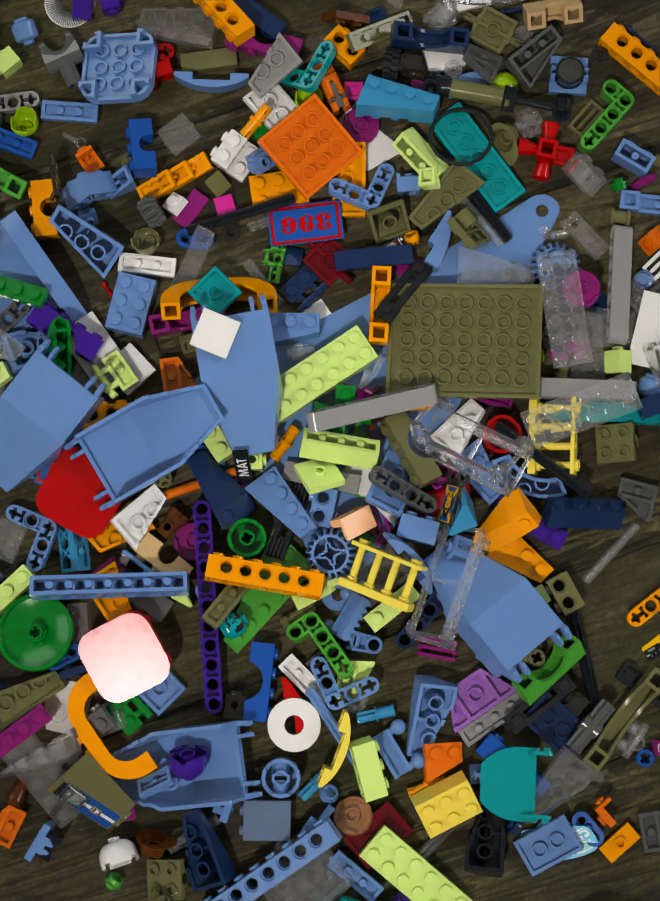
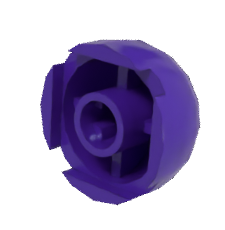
(187, 762)

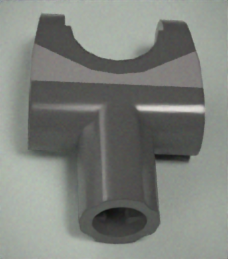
(64, 60)

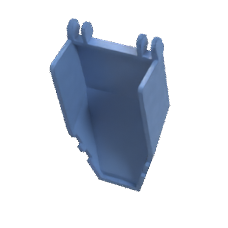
(246, 382)
(41, 416)
(147, 439)
(501, 614)
(221, 782)

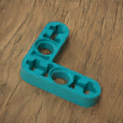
(305, 76)

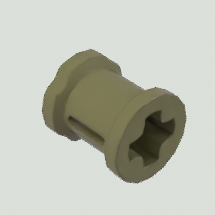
(619, 217)

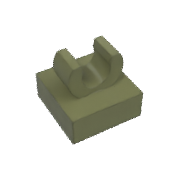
(184, 342)

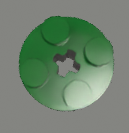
(256, 544)

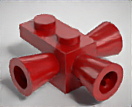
(546, 151)

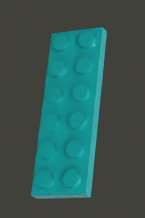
(467, 142)

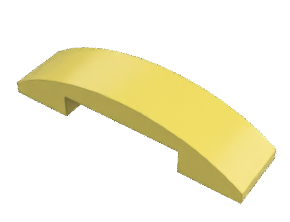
(328, 772)

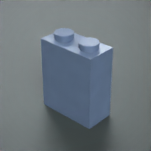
(266, 820)

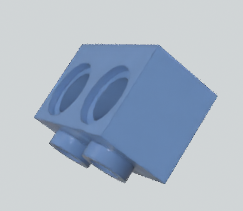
(326, 508)

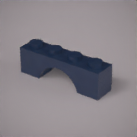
(409, 36)

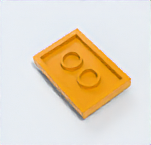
(271, 186)

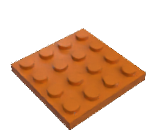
(310, 146)

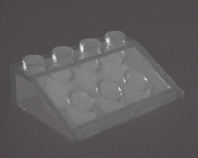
(318, 880)

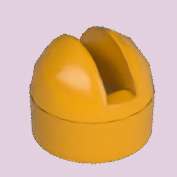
(412, 237)

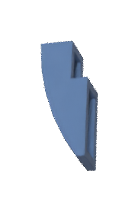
(439, 243)

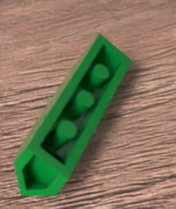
(60, 335)

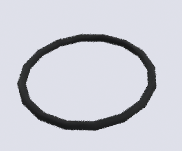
(467, 111)

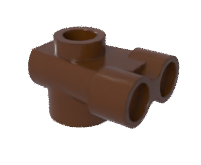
(173, 518)

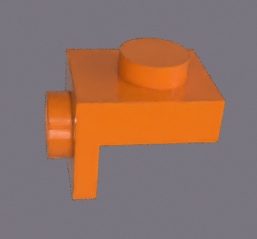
(89, 159)
(651, 241)
(603, 816)

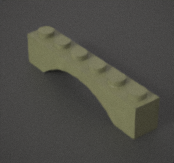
(635, 702)

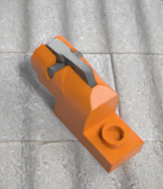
(333, 91)

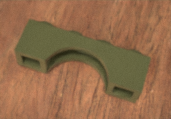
(421, 470)

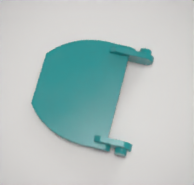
(510, 783)

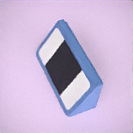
(132, 563)

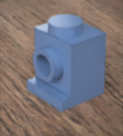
(259, 162)
(407, 185)

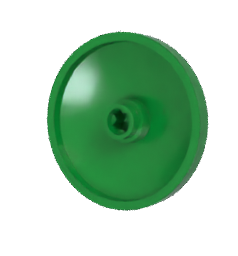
(36, 633)

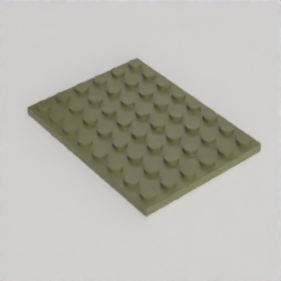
(468, 340)

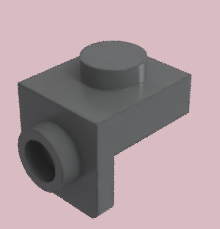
(101, 718)

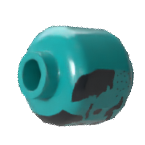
(234, 625)

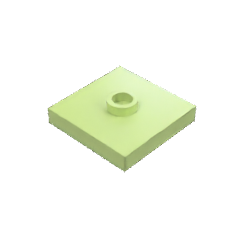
(318, 475)

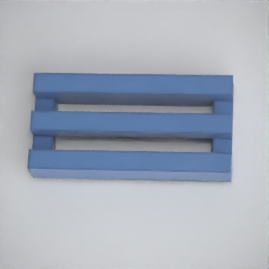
(156, 784)

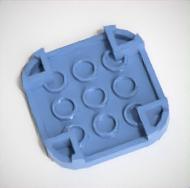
(118, 67)

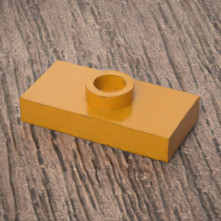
(619, 842)

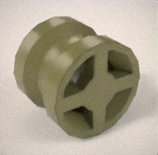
(169, 478)

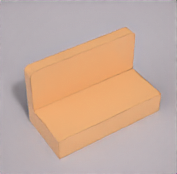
(355, 522)

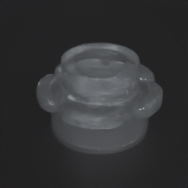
(453, 64)

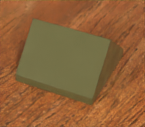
(388, 221)

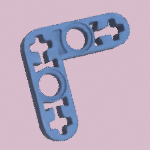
(364, 195)
(40, 528)
(334, 690)

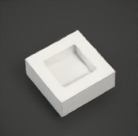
(175, 204)

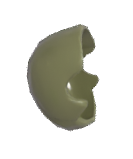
(145, 241)

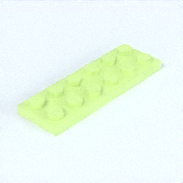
(408, 869)

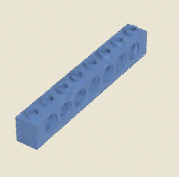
(109, 585)
(330, 836)

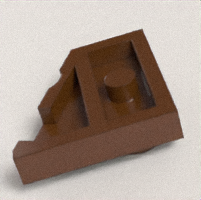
(343, 17)

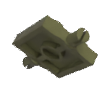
(492, 30)

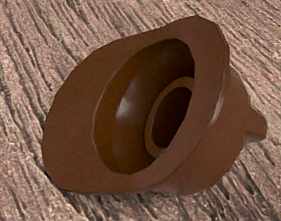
(154, 842)

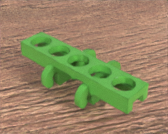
(279, 265)

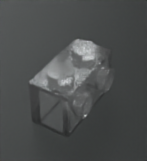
(584, 173)

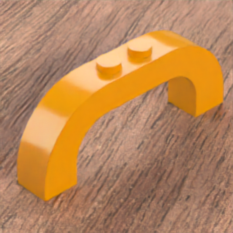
(177, 298)
(119, 769)

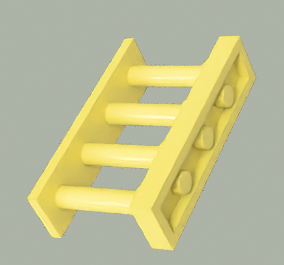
(574, 464)
(385, 594)

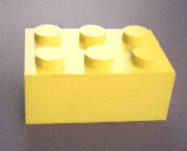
(446, 804)

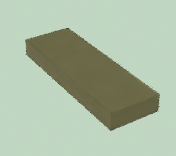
(208, 60)

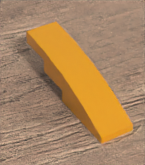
(176, 177)

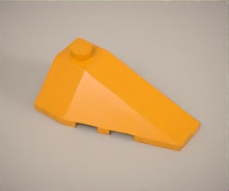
(510, 520)

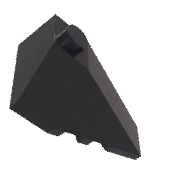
(486, 846)

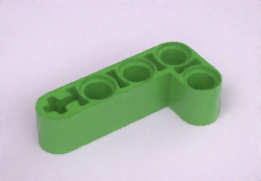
(604, 121)
(330, 644)

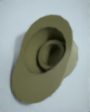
(506, 142)

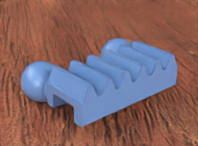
(349, 615)
(391, 752)

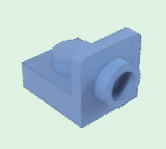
(458, 546)

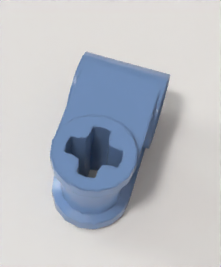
(362, 642)

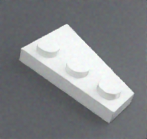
(453, 436)
(138, 515)

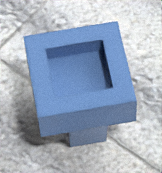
(225, 811)

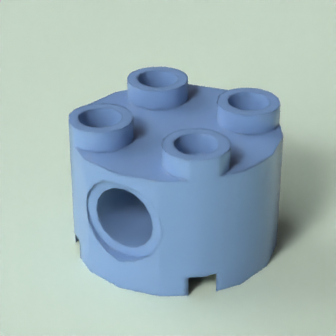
(281, 777)

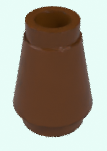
(17, 794)

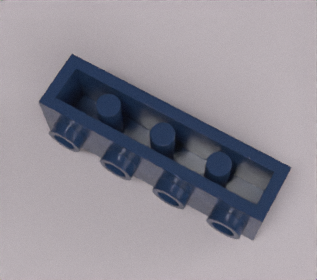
(583, 513)

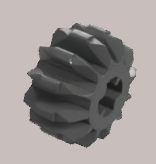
(151, 211)

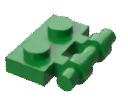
(131, 717)

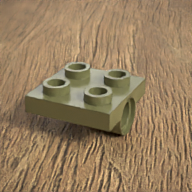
(466, 227)
(616, 443)
(167, 878)

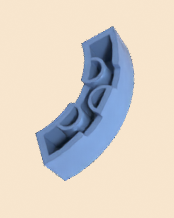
(532, 486)

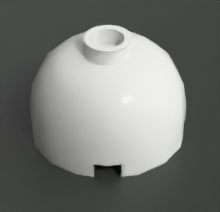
(117, 853)

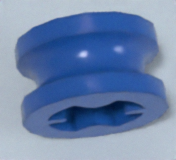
(638, 757)

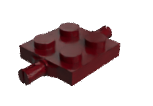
(321, 261)

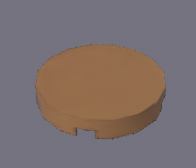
(353, 816)

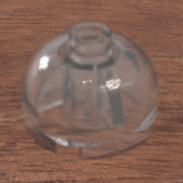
(441, 15)

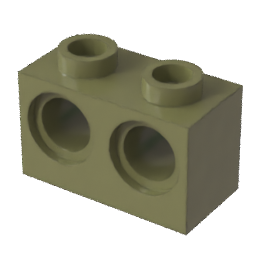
(568, 590)

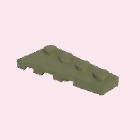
(456, 186)
(26, 696)

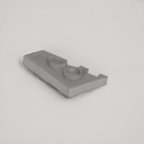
(275, 67)

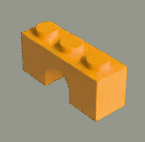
(40, 193)

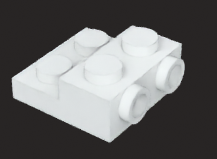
(232, 154)

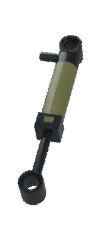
(491, 95)

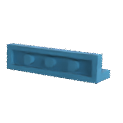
(77, 551)

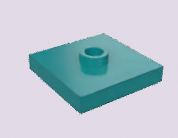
(215, 291)

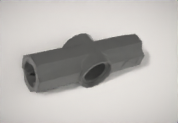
(590, 726)

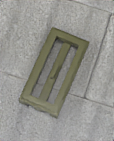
(576, 130)

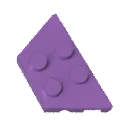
(476, 696)

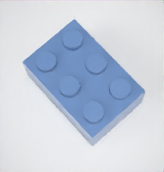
(131, 305)

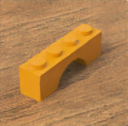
(379, 290)

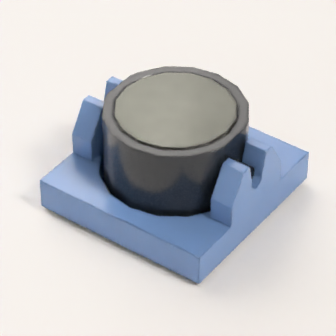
(568, 74)
(45, 843)

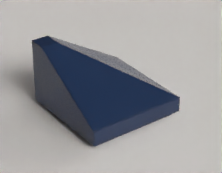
(293, 257)

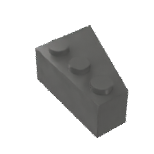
(531, 59)

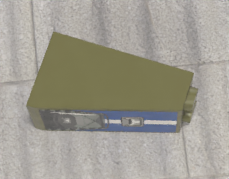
(93, 793)

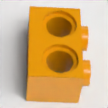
(342, 54)

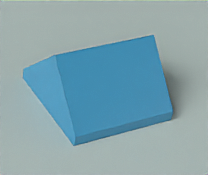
(465, 515)

